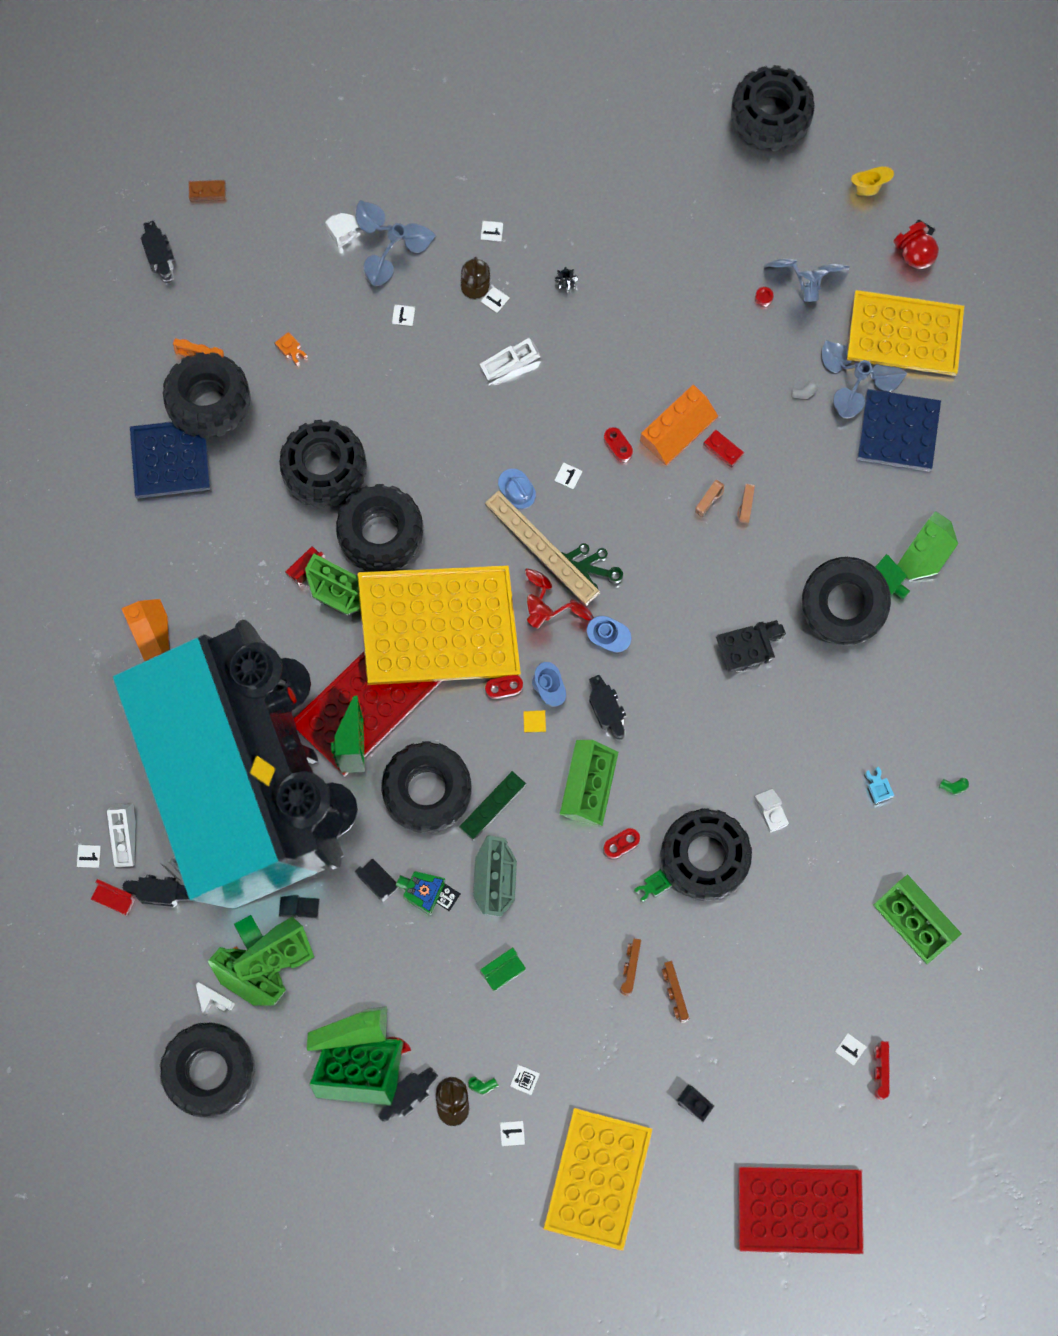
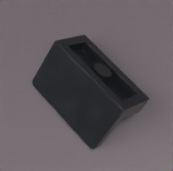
(377, 879)

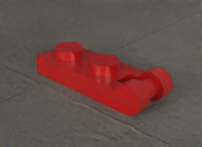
(882, 1072)

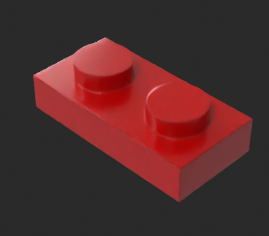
(723, 448)

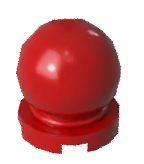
(918, 247)

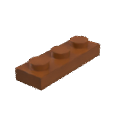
(674, 992)

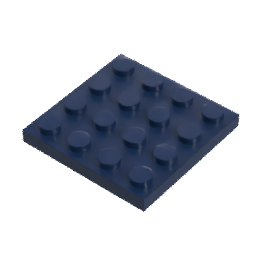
(899, 430)
(168, 460)

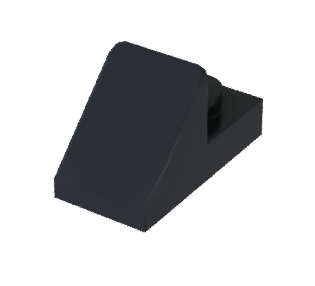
(299, 907)
(695, 1103)

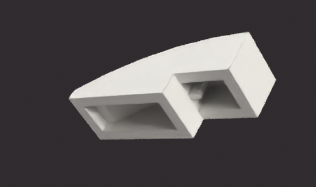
(510, 359)

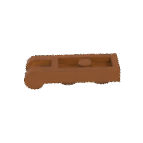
(630, 968)

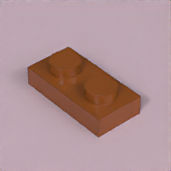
(207, 190)

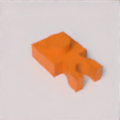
(290, 347)

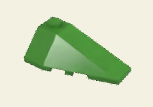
(280, 948)
(356, 1029)

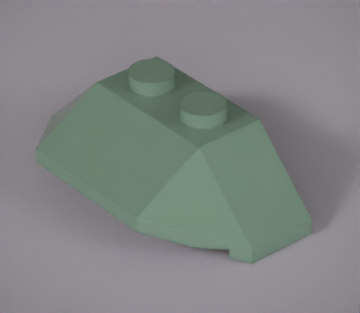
(494, 876)

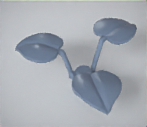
(416, 240)
(811, 289)
(846, 401)

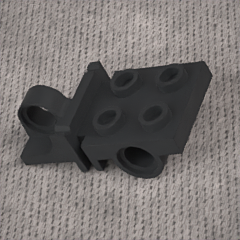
(749, 645)

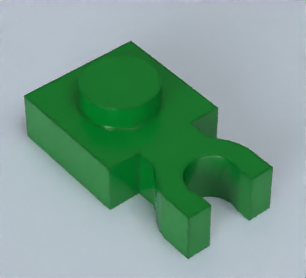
(655, 884)

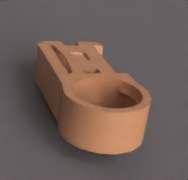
(710, 496)
(746, 504)

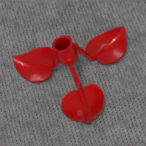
(540, 611)

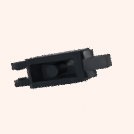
(155, 247)
(606, 707)
(157, 891)
(408, 1092)

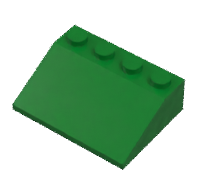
(349, 740)
(358, 1072)

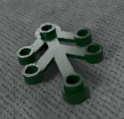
(585, 566)

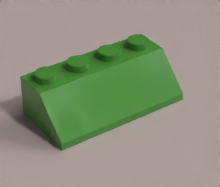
(589, 782)
(917, 919)

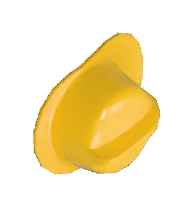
(870, 181)

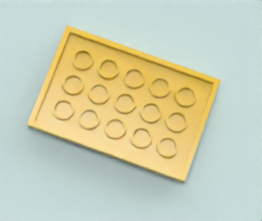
(905, 332)
(598, 1179)

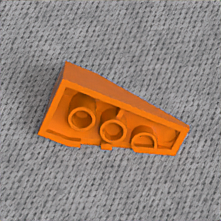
(149, 627)

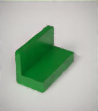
(503, 969)

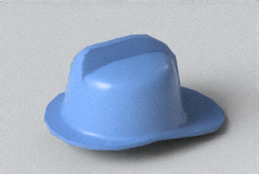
(517, 488)
(609, 634)
(549, 684)

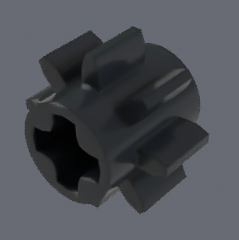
(566, 278)

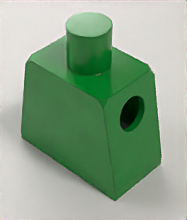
(894, 576)

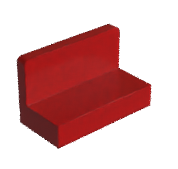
(297, 570)
(113, 897)

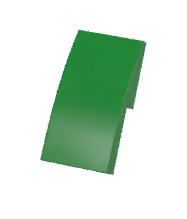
(248, 931)

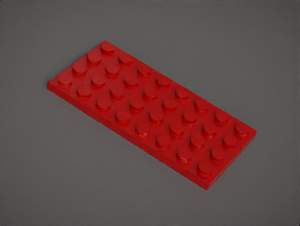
(381, 707)

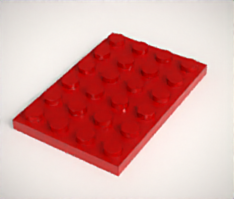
(800, 1210)

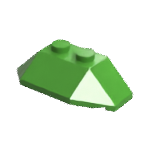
(929, 548)
(333, 585)
(257, 991)

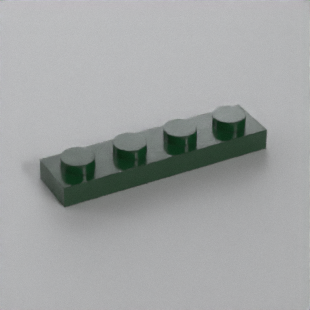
(492, 805)

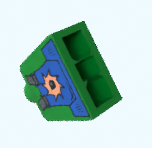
(422, 890)

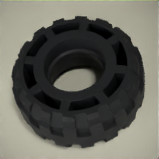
(769, 129)
(203, 374)
(330, 487)
(373, 503)
(854, 572)
(420, 759)
(696, 882)
(181, 1053)

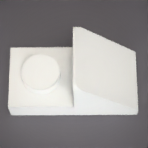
(771, 809)
(208, 996)

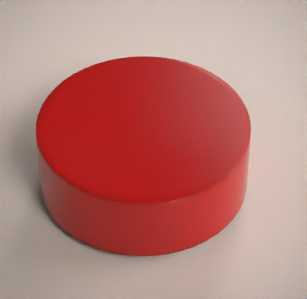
(764, 296)

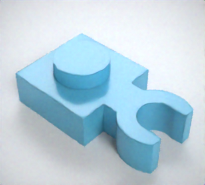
(879, 788)

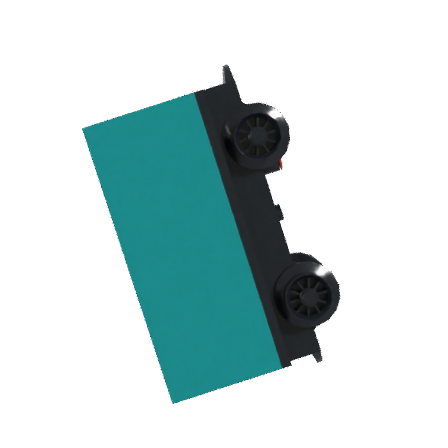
(198, 729)

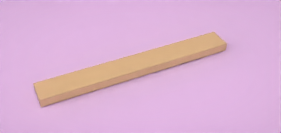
(542, 547)

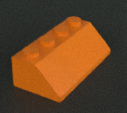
(679, 425)

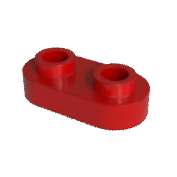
(617, 444)
(503, 685)
(621, 843)

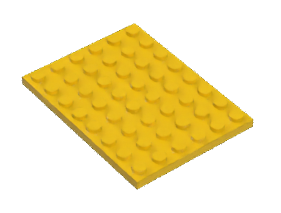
(438, 624)

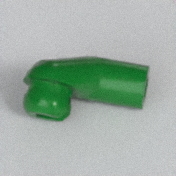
(956, 787)
(480, 1086)

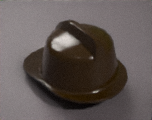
(475, 278)
(452, 1101)

